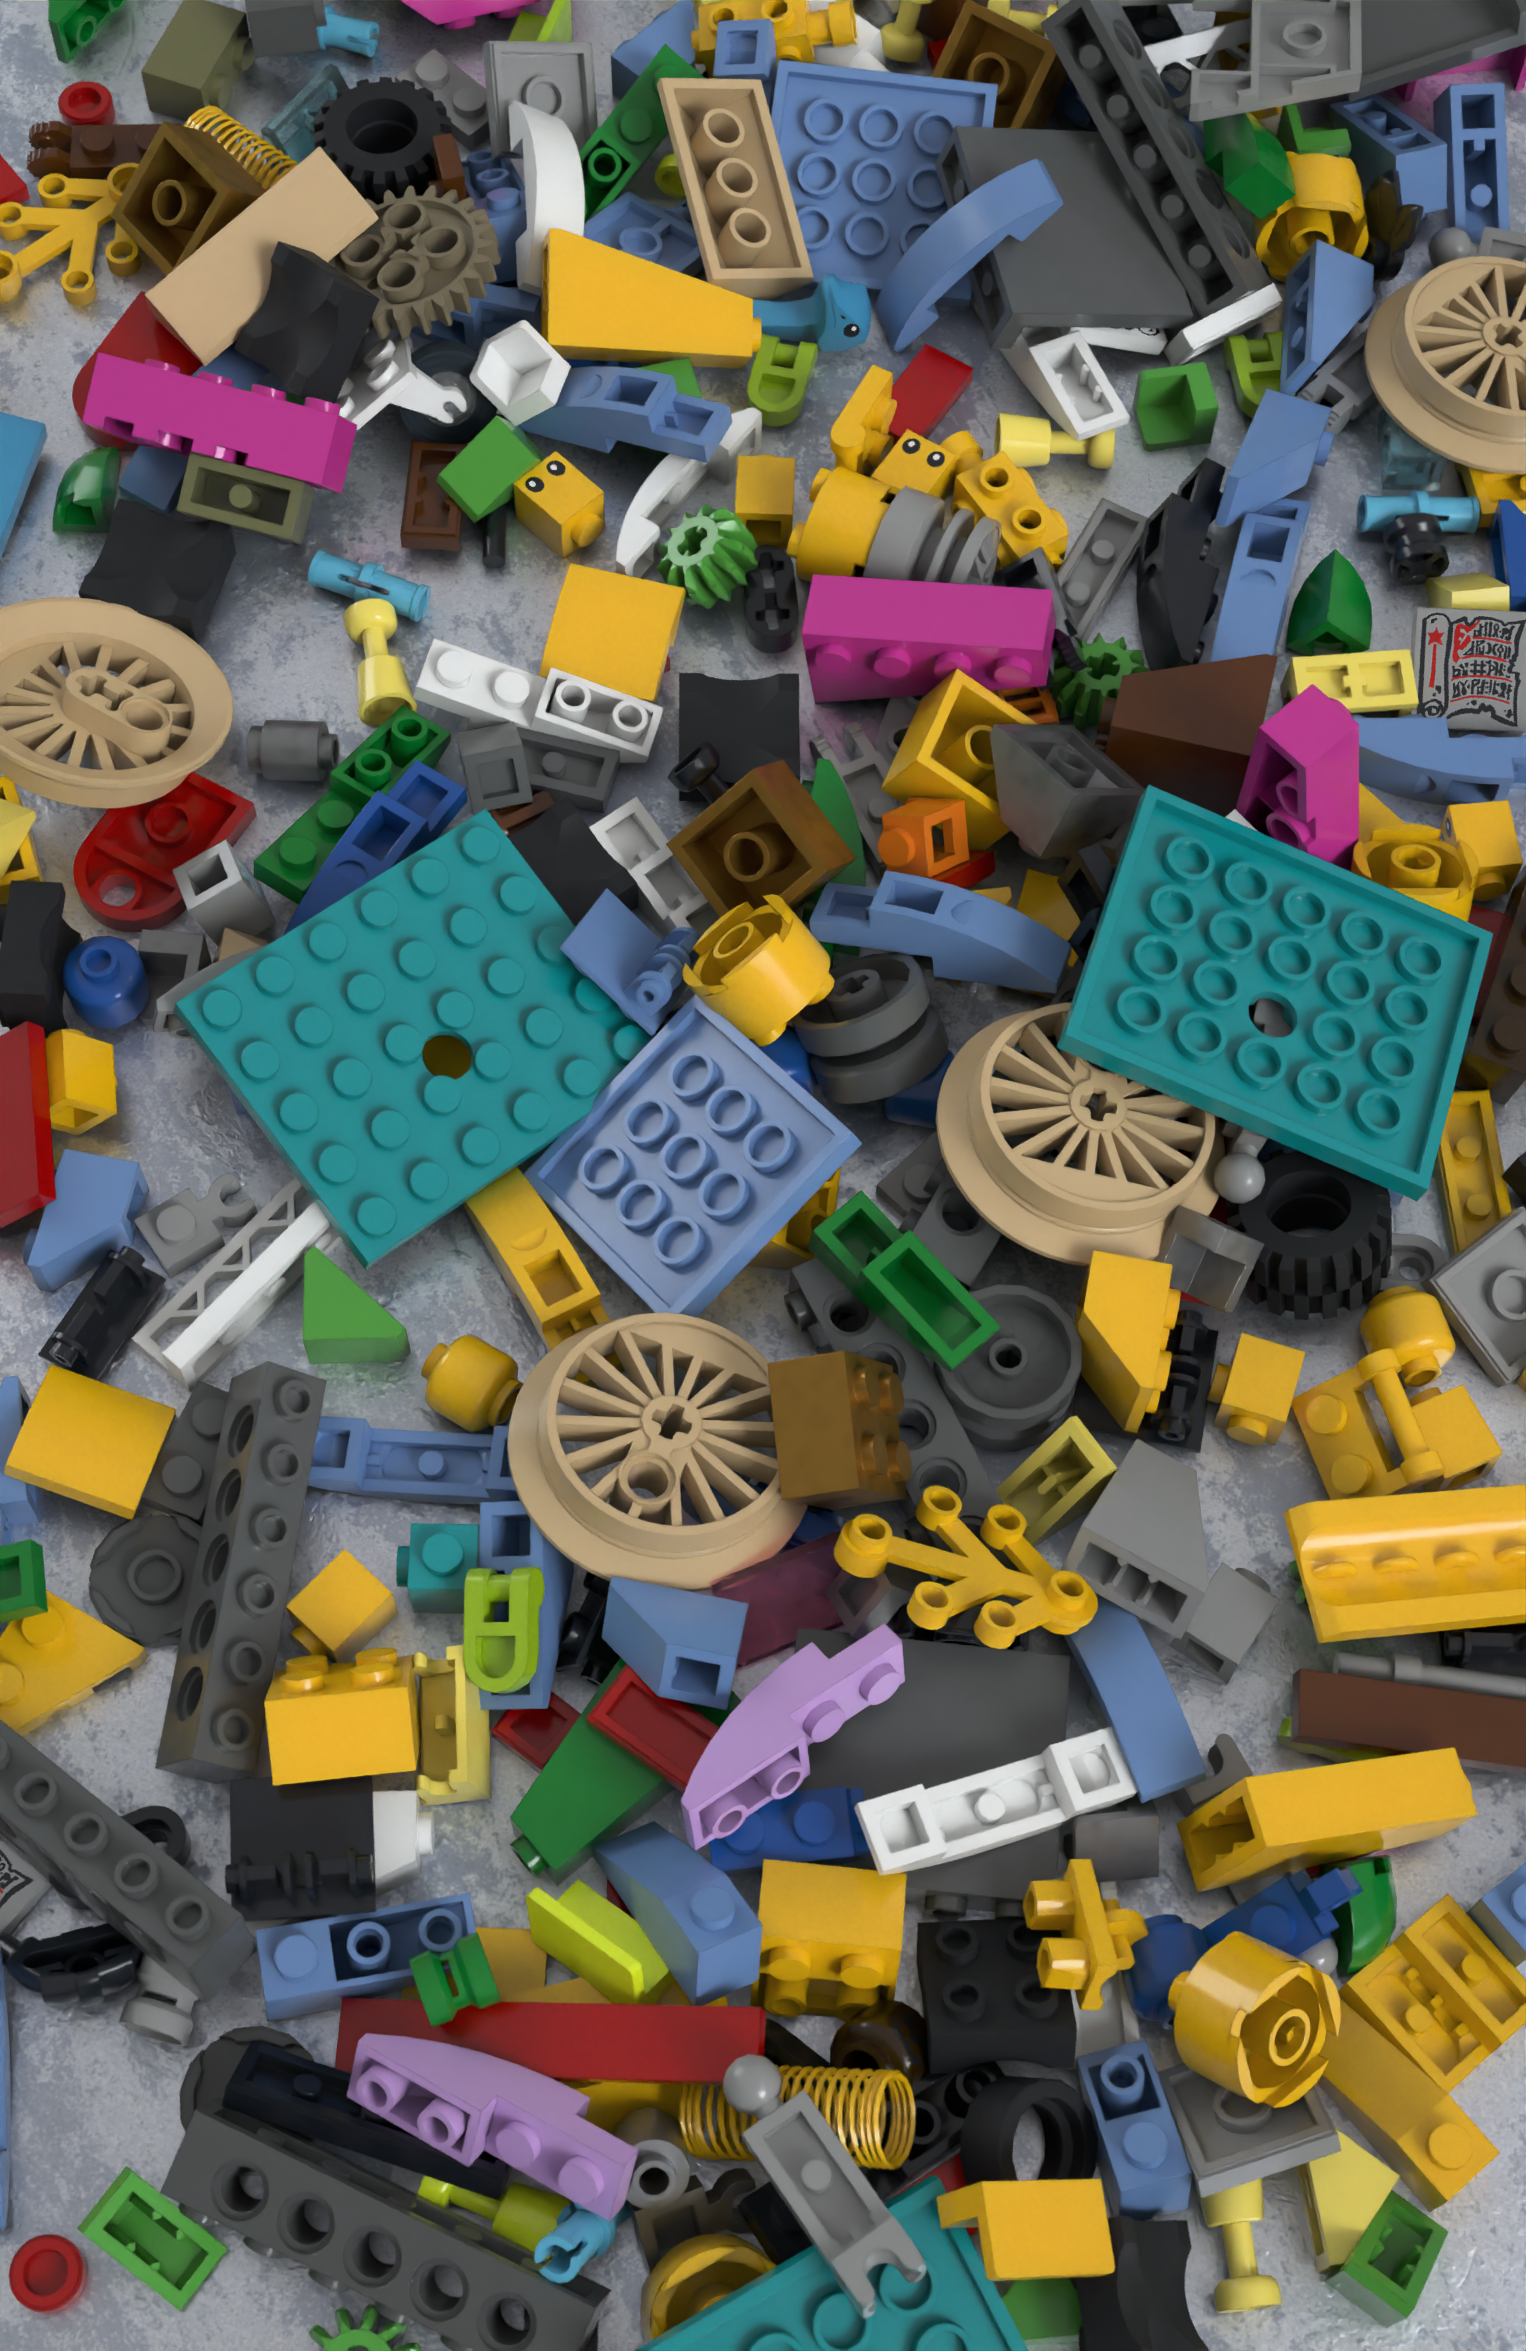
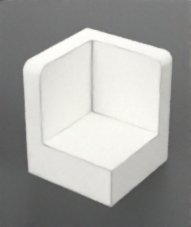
(519, 372)

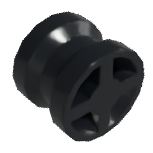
(1415, 548)

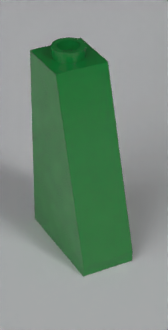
(587, 1795)

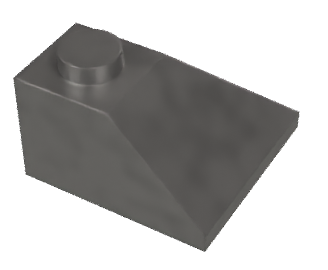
(1058, 788)

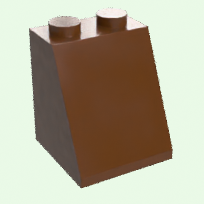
(1189, 727)

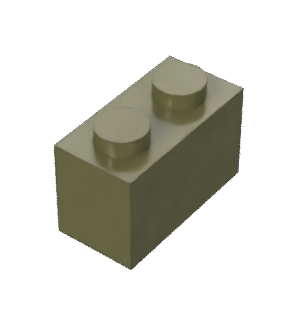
(197, 60)
(245, 499)

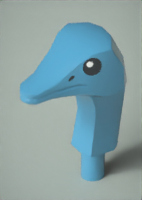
(833, 317)

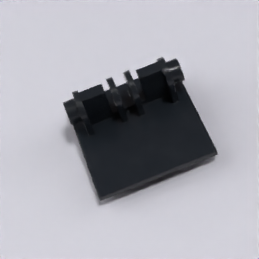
(1183, 1403)
(301, 1848)

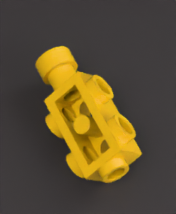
(794, 23)
(1009, 496)

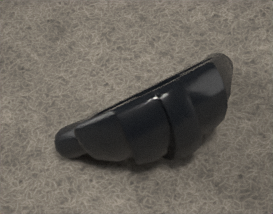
(73, 1966)

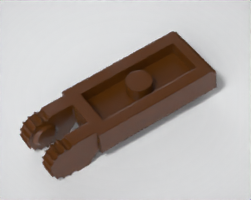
(92, 148)

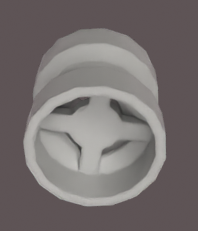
(155, 2017)

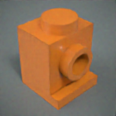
(908, 842)

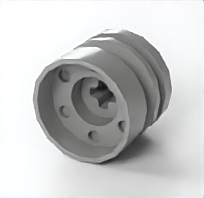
(917, 547)

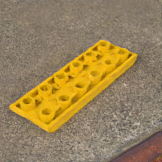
(1412, 1561)

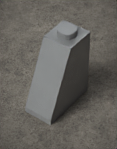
(1146, 1541)

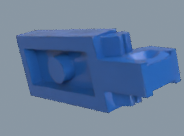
(800, 1828)
(1291, 1912)

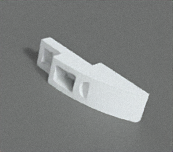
(558, 706)

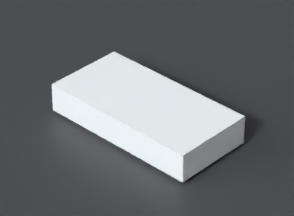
(1226, 322)

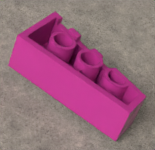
(211, 418)
(910, 635)

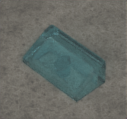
(293, 126)

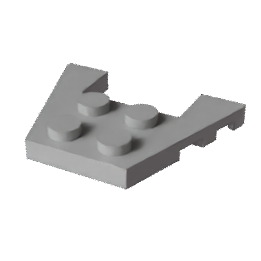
(1295, 57)

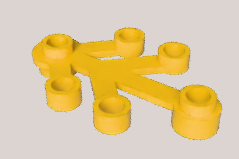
(68, 228)
(1050, 1597)

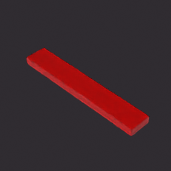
(575, 2038)

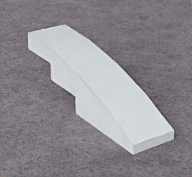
(1066, 380)
(663, 885)

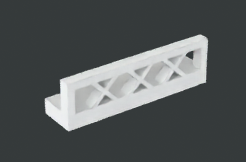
(248, 1300)

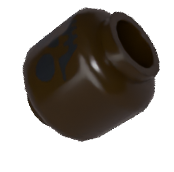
(883, 2038)

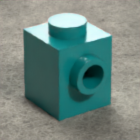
(438, 1565)

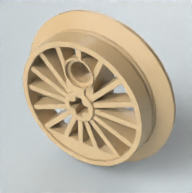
(1460, 332)
(144, 732)
(1050, 1205)
(631, 1423)

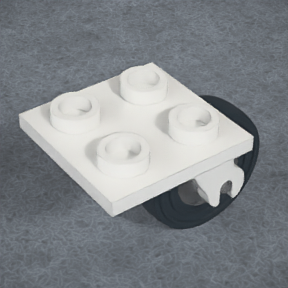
(426, 385)

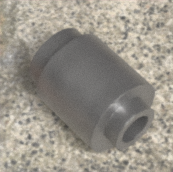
(292, 750)
(662, 2159)

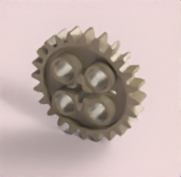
(422, 259)

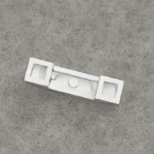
(551, 186)
(670, 488)
(995, 1806)

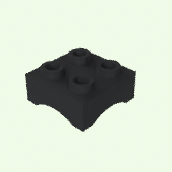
(308, 324)
(162, 567)
(743, 720)
(573, 861)
(33, 954)
(988, 1997)
(1145, 2296)

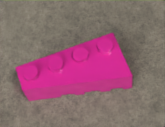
(1306, 778)

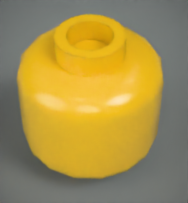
(1412, 1327)
(471, 1383)

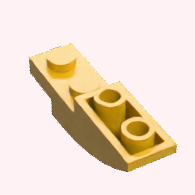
(537, 1262)

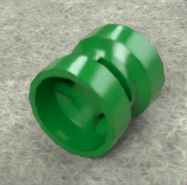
(470, 1974)

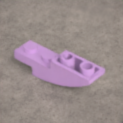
(766, 1738)
(484, 2103)

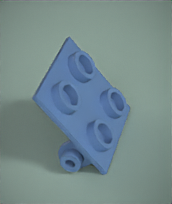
(631, 960)

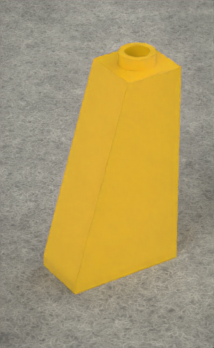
(636, 311)
(1324, 1815)

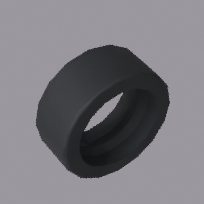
(993, 2120)

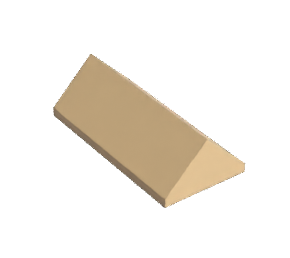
(735, 185)
(228, 277)

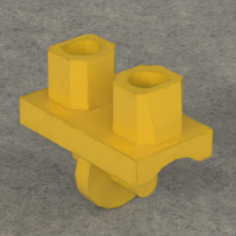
(1093, 1933)

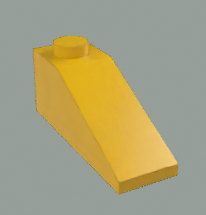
(1402, 2112)

